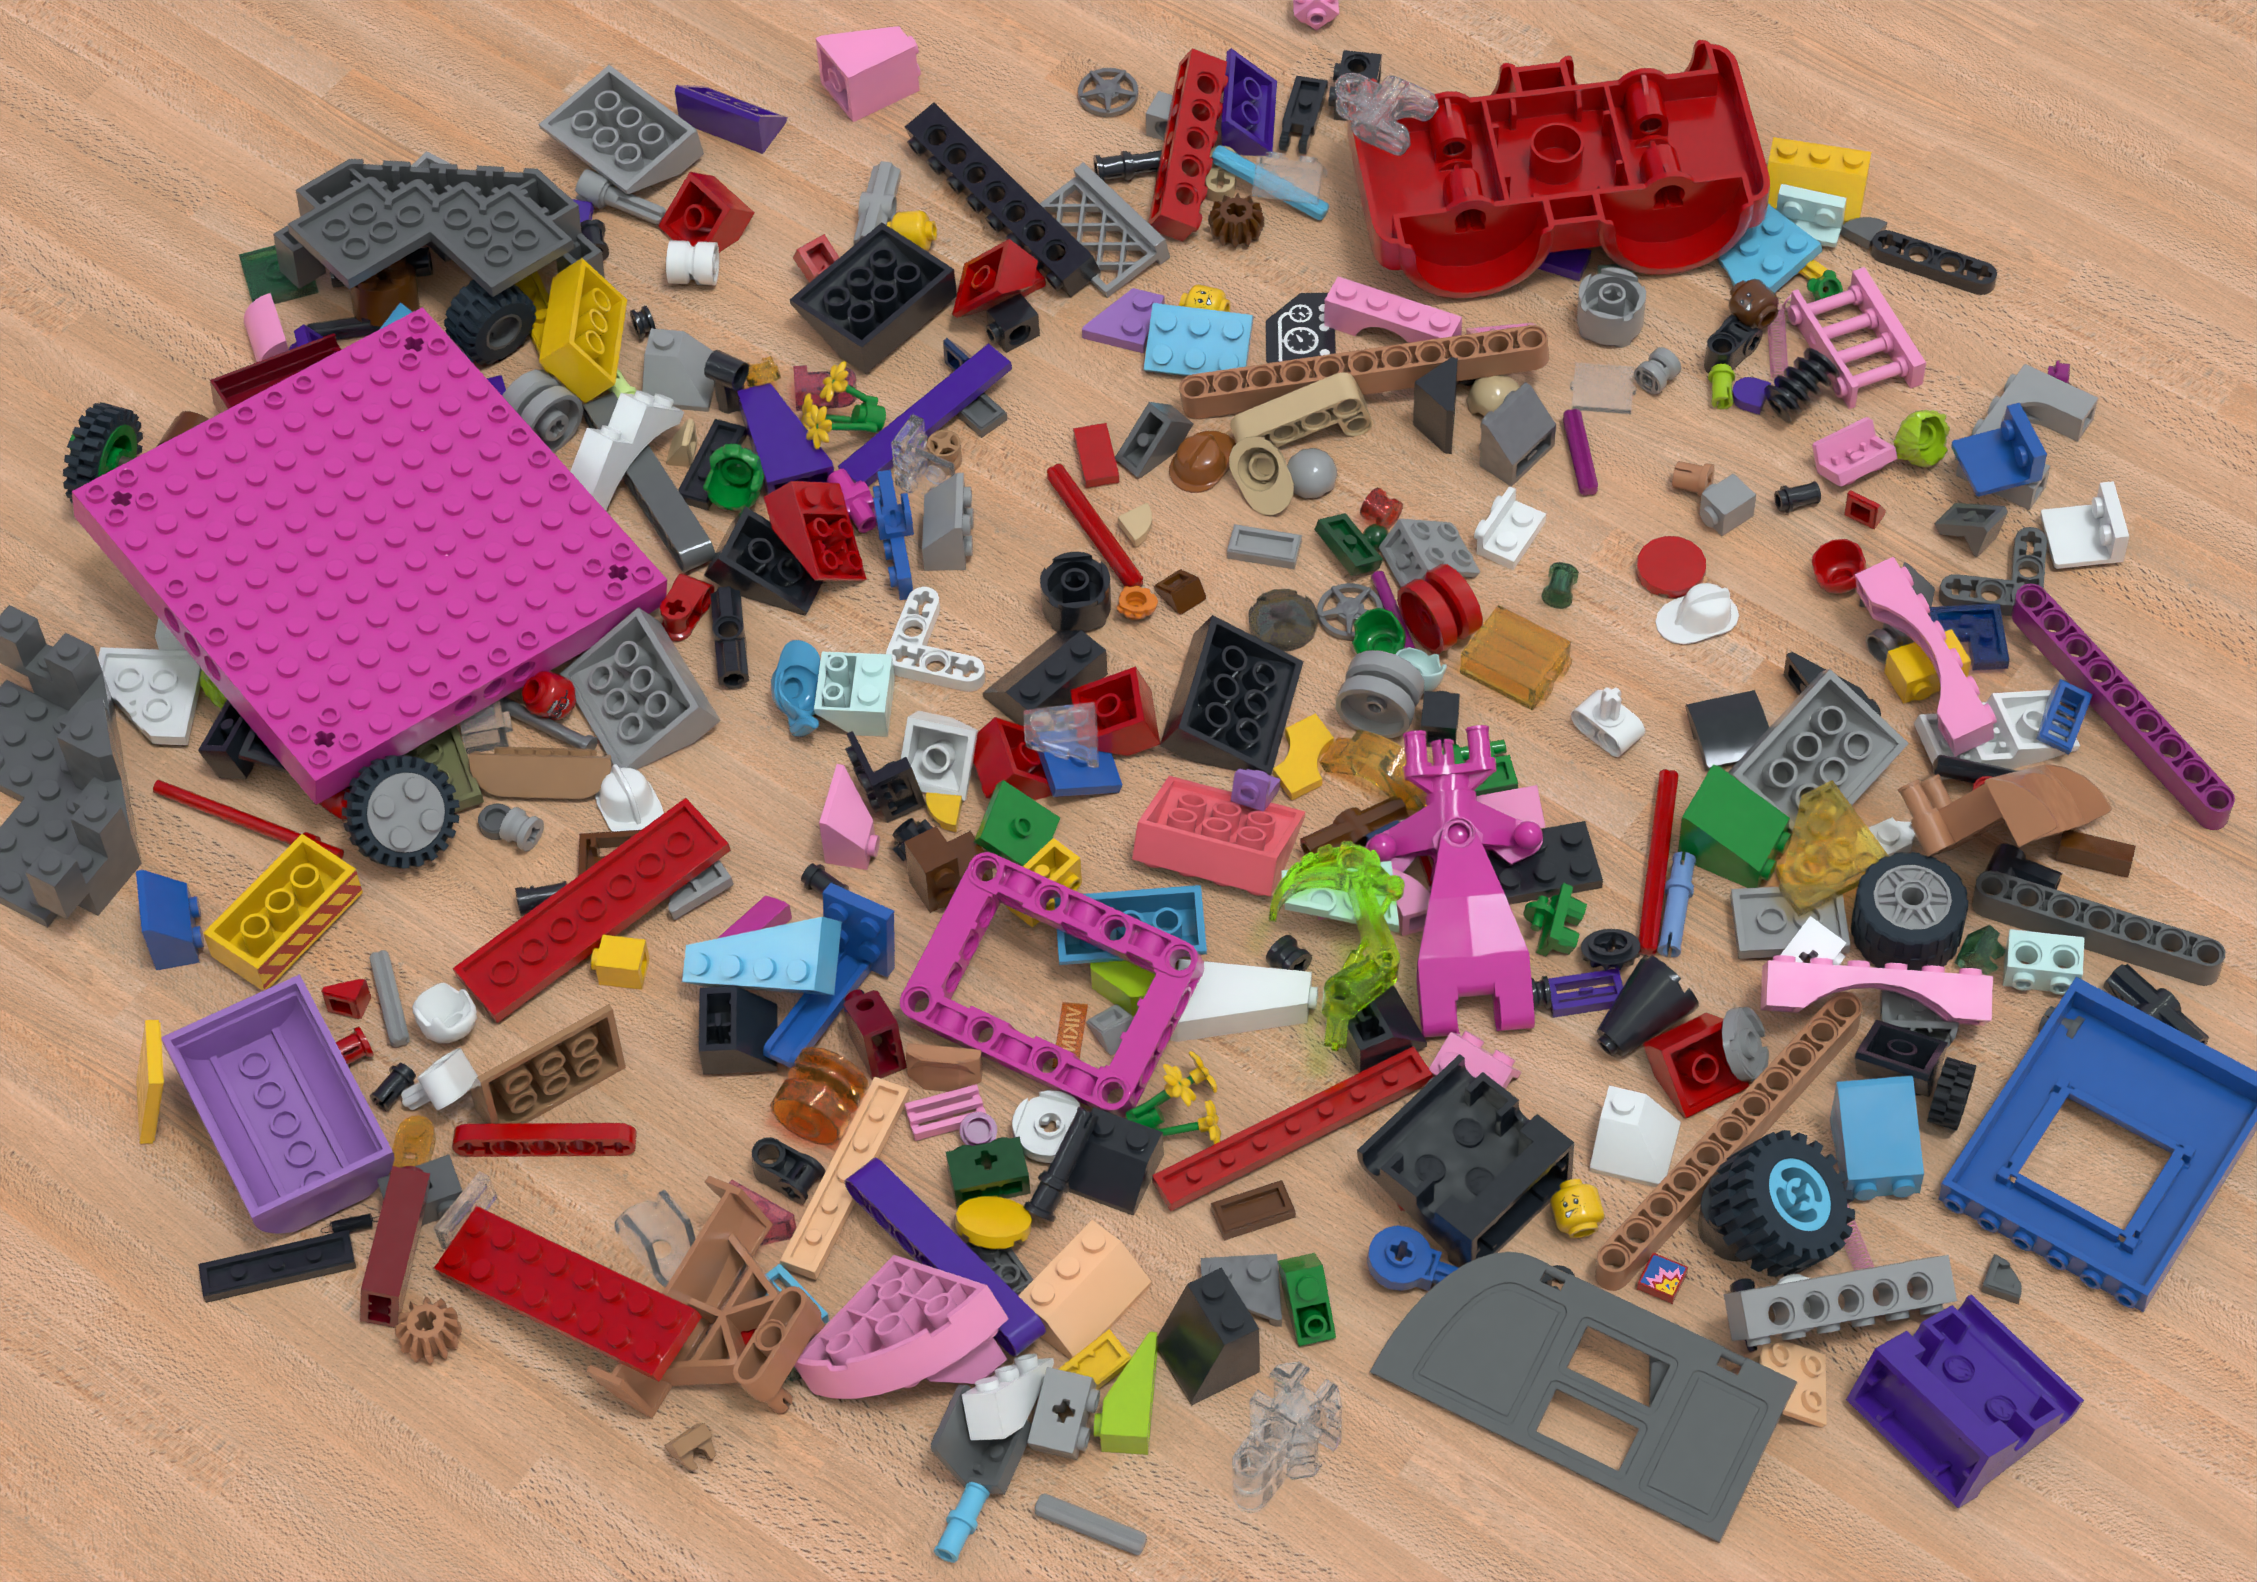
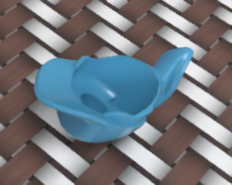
(796, 686)

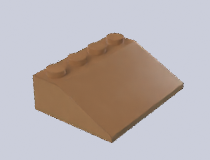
(550, 1071)

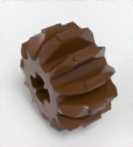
(1236, 220)

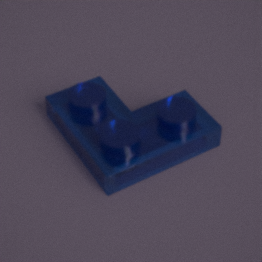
(1981, 628)

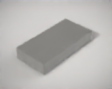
(1264, 546)

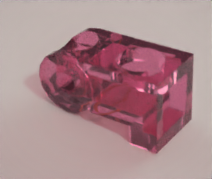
(812, 383)

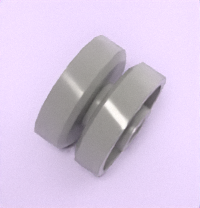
(546, 407)
(1380, 693)

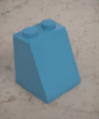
(1877, 1137)

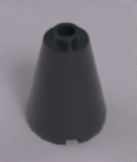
(1645, 1007)

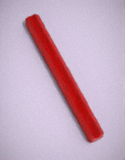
(1094, 526)

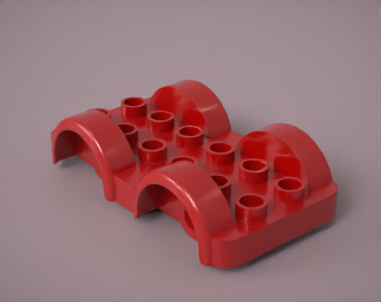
(1636, 164)

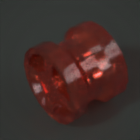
(1381, 508)

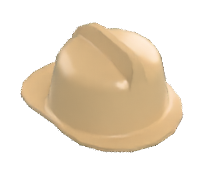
(1261, 475)

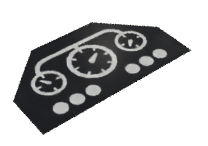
(1299, 330)

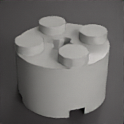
(1611, 307)

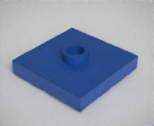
(1076, 778)

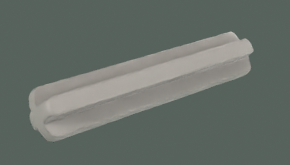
(389, 998)
(1090, 1524)

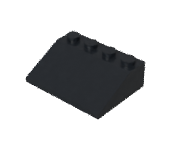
(875, 296)
(1231, 699)

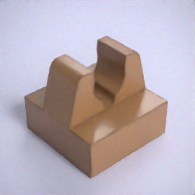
(695, 1437)

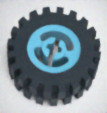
(1768, 1220)

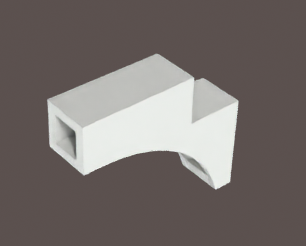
(610, 451)

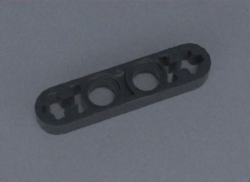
(1931, 266)

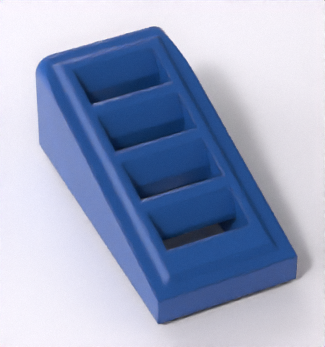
(2073, 697)

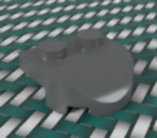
(1914, 1016)

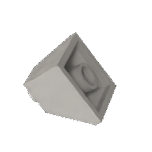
(676, 369)

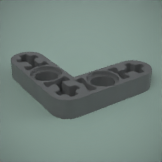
(2004, 588)

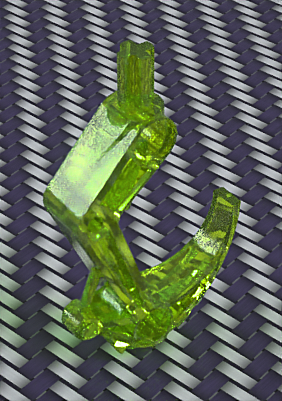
(1360, 977)

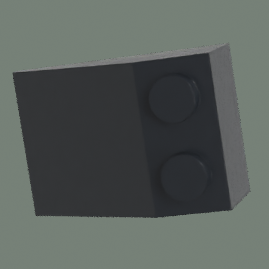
(762, 566)

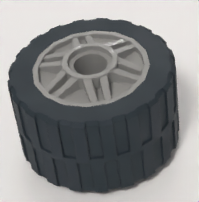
(1909, 911)

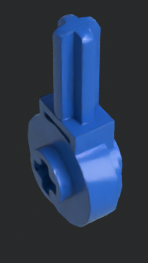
(1419, 1262)

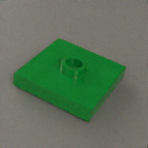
(1015, 825)

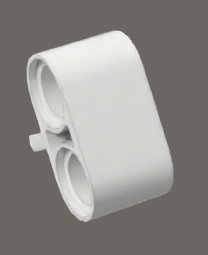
(1608, 721)
(441, 1082)

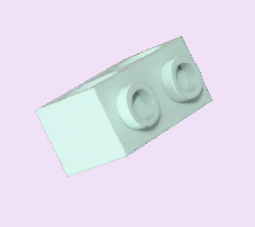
(2044, 955)

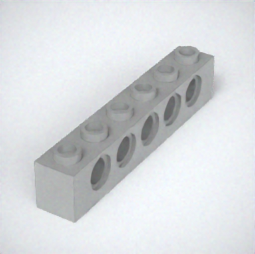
(1749, 1308)

